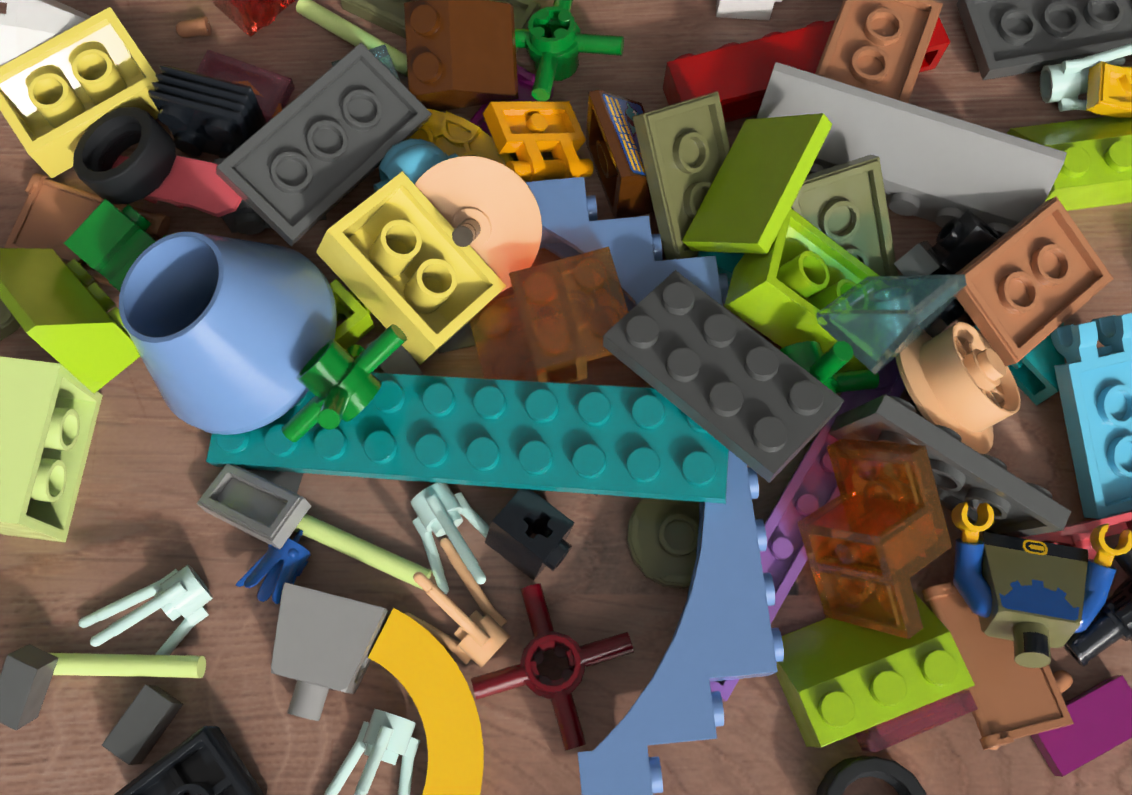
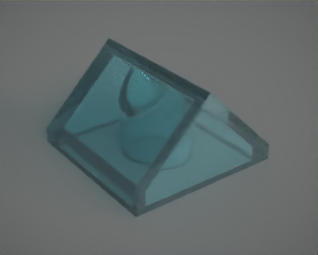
(888, 314)

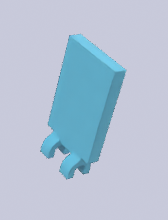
(1098, 410)

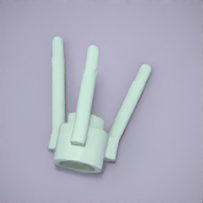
(1069, 79)
(440, 512)
(176, 594)
(382, 740)

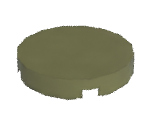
(664, 540)

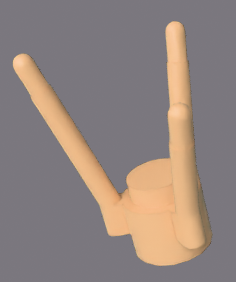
(478, 634)

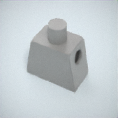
(323, 645)

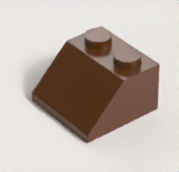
(460, 52)

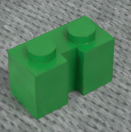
(111, 240)

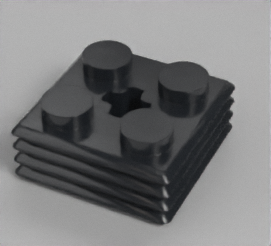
(205, 111)
(197, 766)

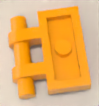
(536, 128)

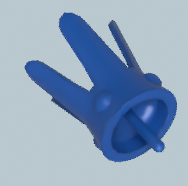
(279, 566)

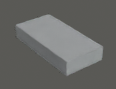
(254, 505)

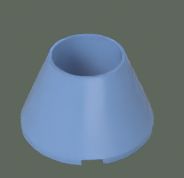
(226, 326)

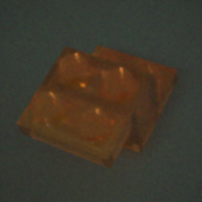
(551, 320)
(875, 534)

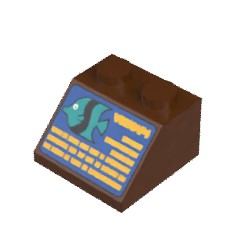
(617, 153)

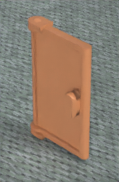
(55, 213)
(1008, 697)

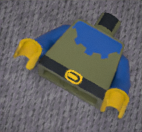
(1031, 587)

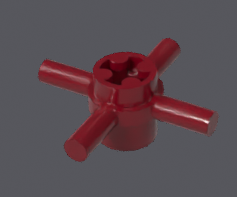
(564, 646)

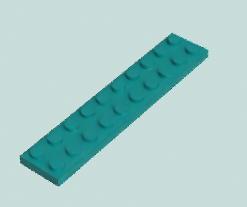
(501, 437)

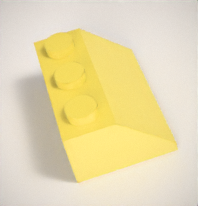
(70, 84)
(407, 268)

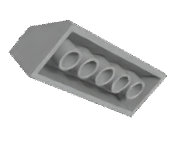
(927, 159)

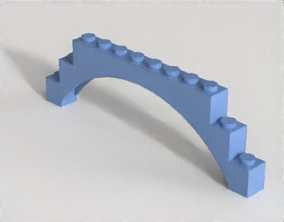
(726, 611)

